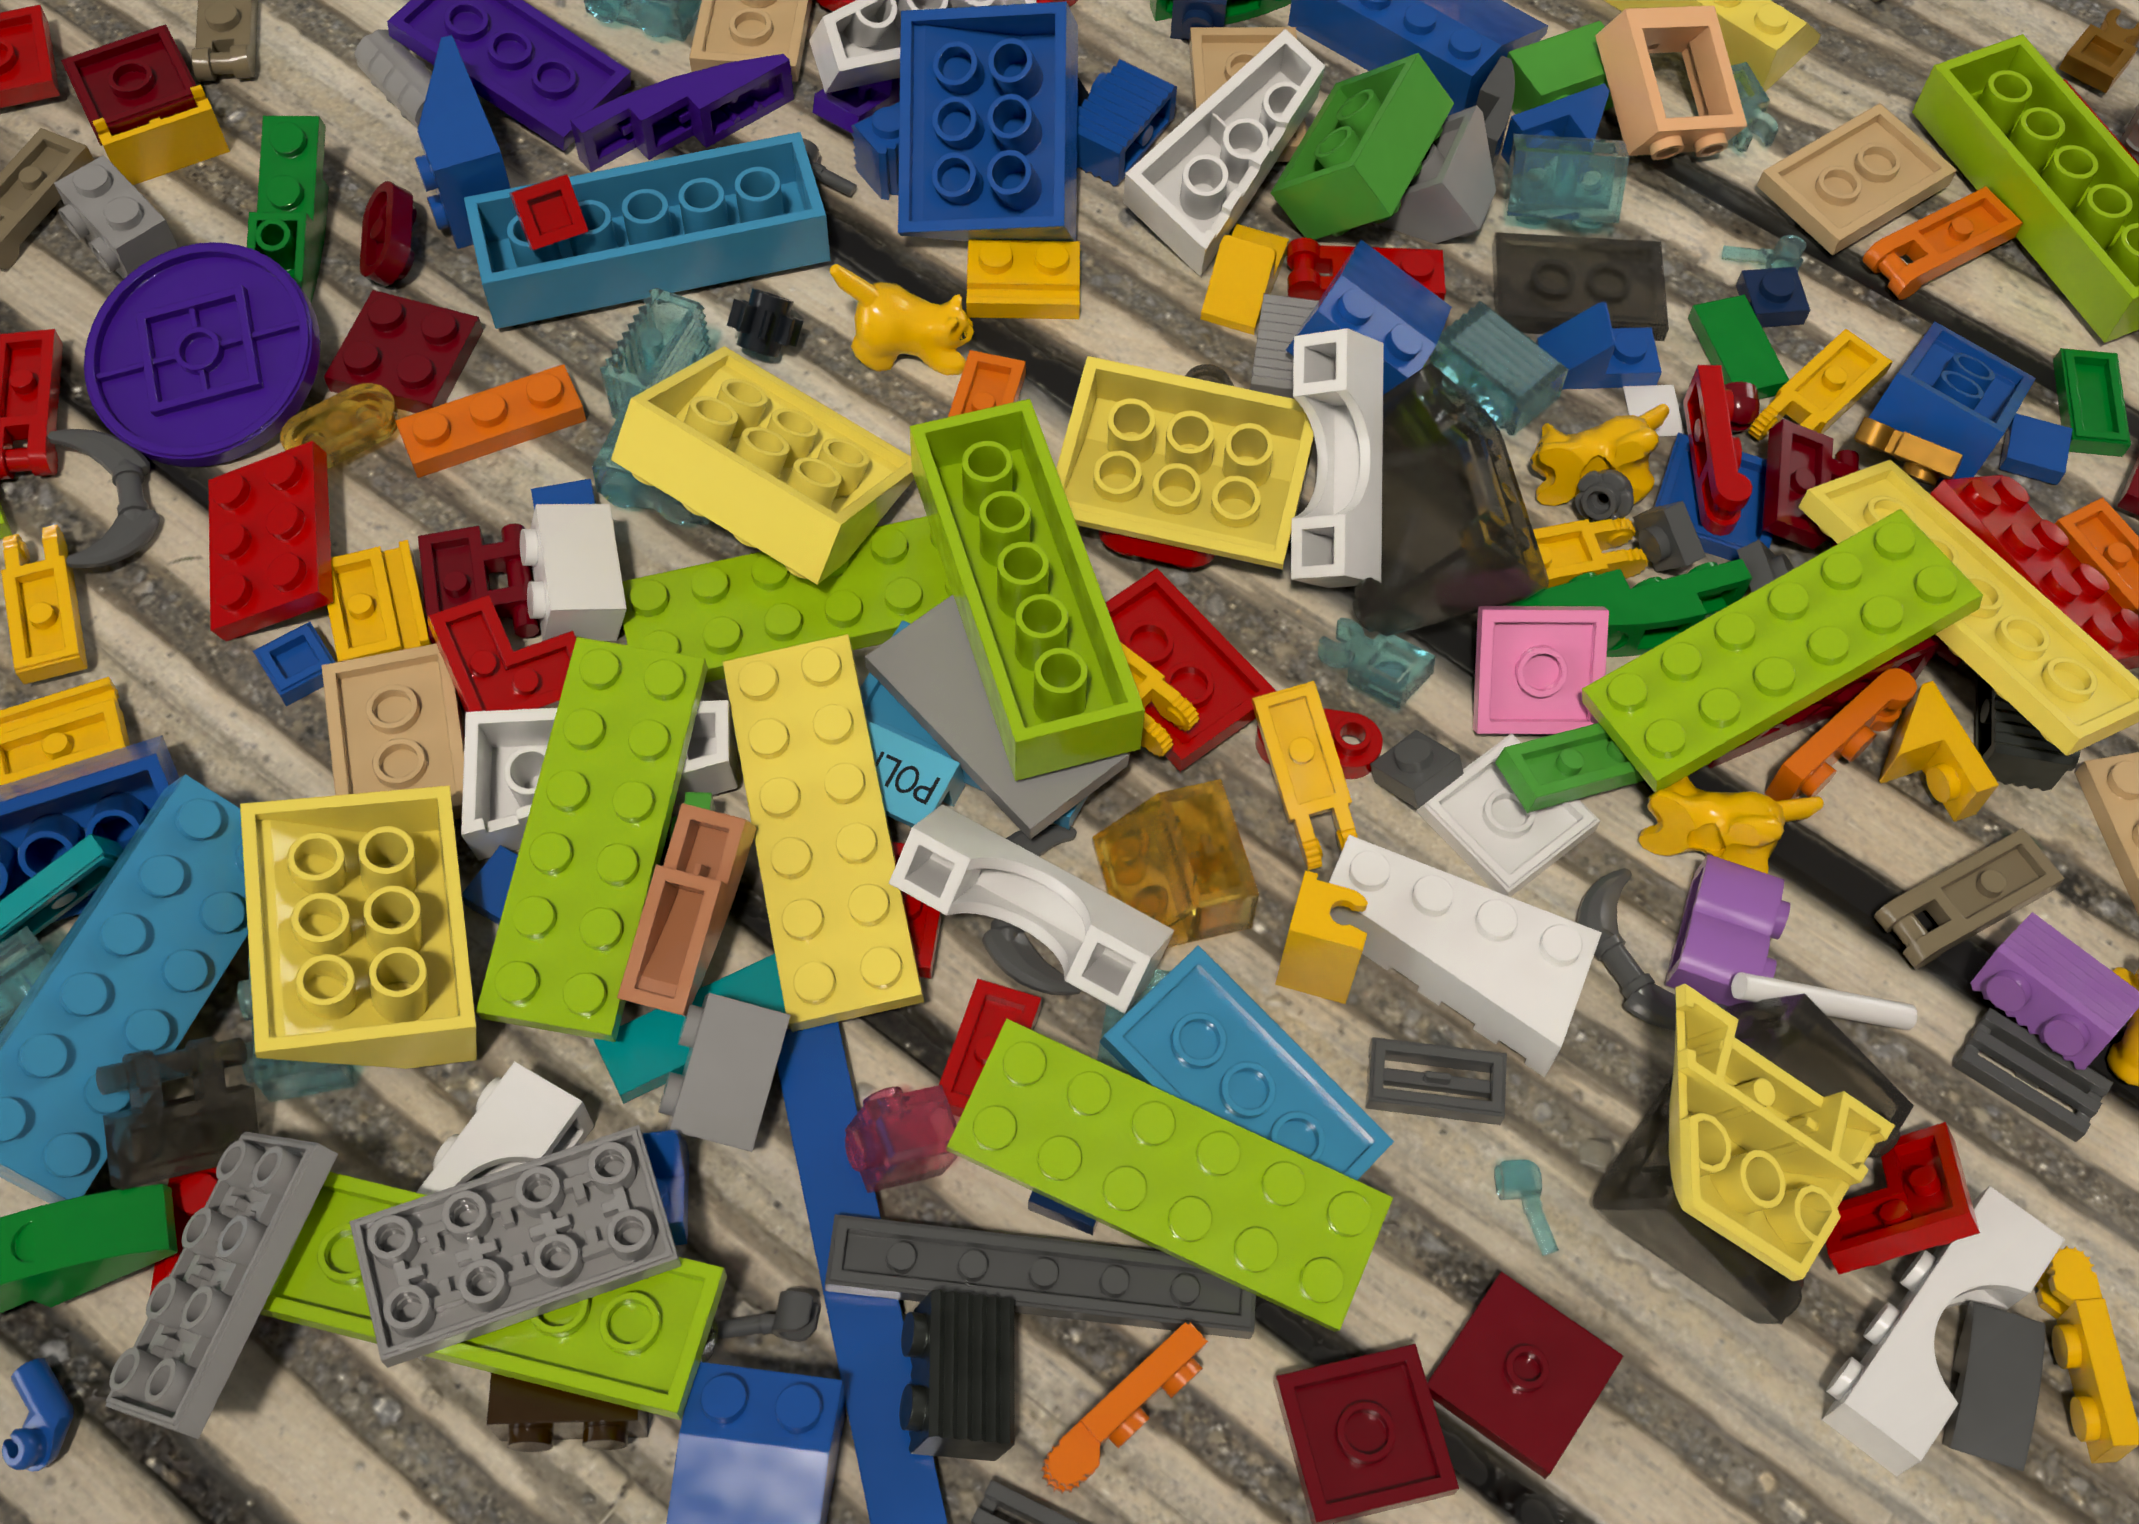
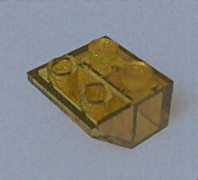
(1181, 863)

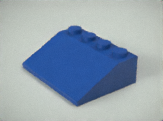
(1452, 36)
(988, 123)

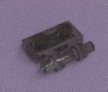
(180, 1134)

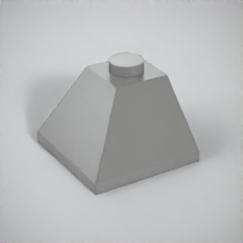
(1453, 186)

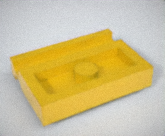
(1023, 279)
(376, 603)
(60, 730)

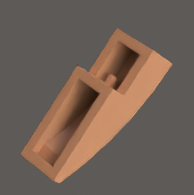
(686, 909)

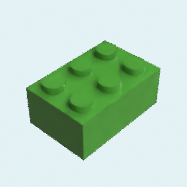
(1363, 149)

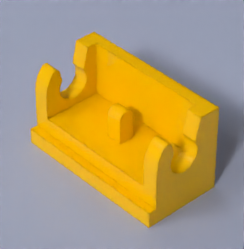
(166, 142)
(1319, 952)

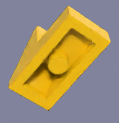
(1241, 275)
(1937, 744)

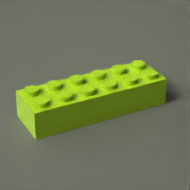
(2053, 165)
(1025, 590)

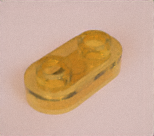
(341, 423)

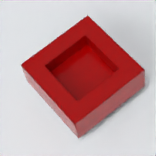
(548, 212)

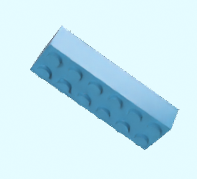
(656, 226)
(120, 986)

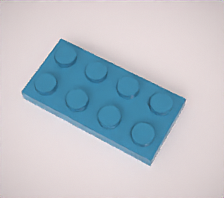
(1227, 1056)

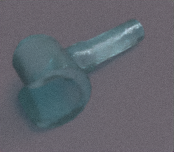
(1785, 254)
(1523, 1181)

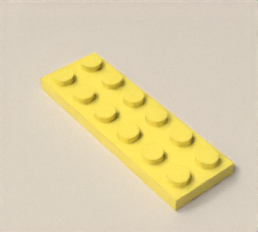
(2016, 636)
(821, 834)

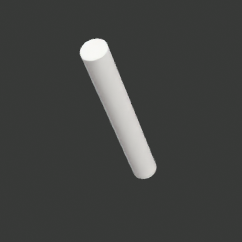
(1830, 1001)

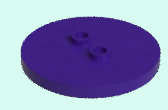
(202, 354)

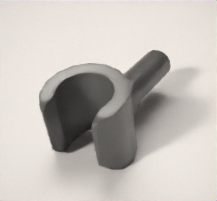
(825, 175)
(793, 1319)

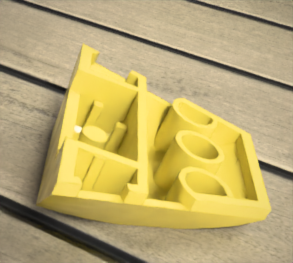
(1756, 1145)

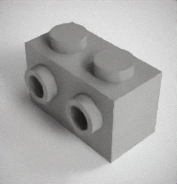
(113, 217)
(725, 1071)

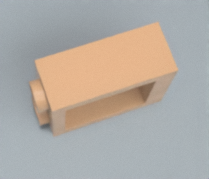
(1634, 88)

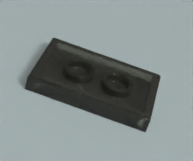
(1555, 278)

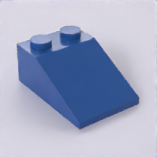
(457, 145)
(1384, 305)
(1954, 397)
(757, 1448)

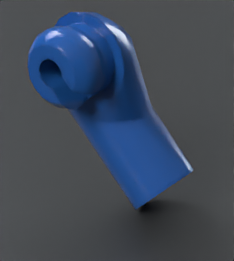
(47, 1421)

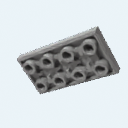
(939, 684)
(512, 1245)
(219, 1282)

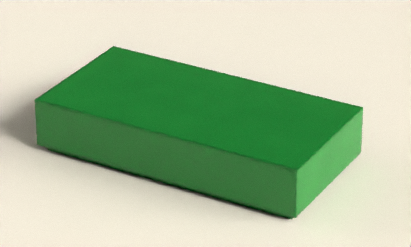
(1738, 344)
(2092, 401)

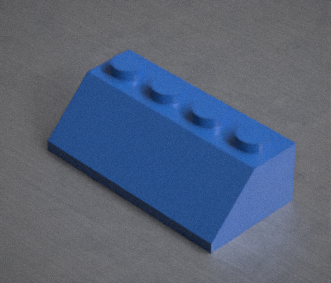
(64, 805)

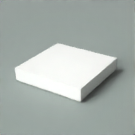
(1495, 833)

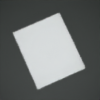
(1644, 398)

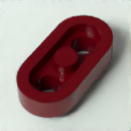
(387, 234)

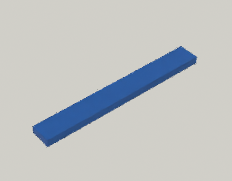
(863, 1328)

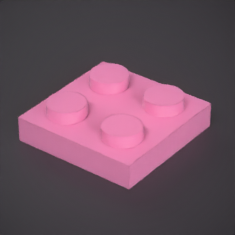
(1535, 667)

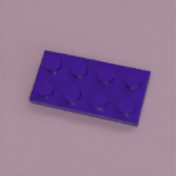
(516, 60)

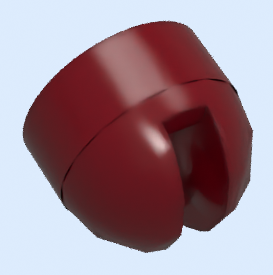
(1745, 405)

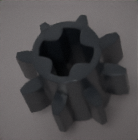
(765, 323)

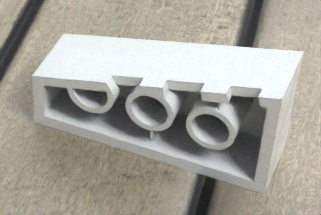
(863, 39)
(1218, 157)
(508, 751)
(1470, 947)

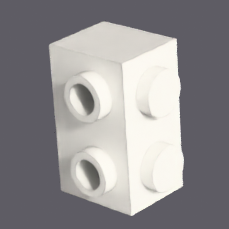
(574, 571)

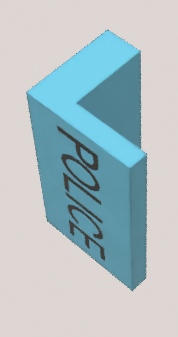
(913, 776)

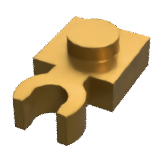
(2102, 53)
(1922, 458)

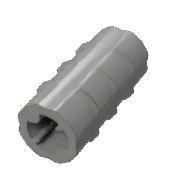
(395, 73)

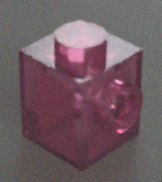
(901, 1137)

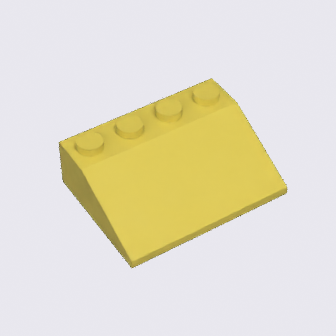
(1185, 461)
(762, 462)
(358, 930)

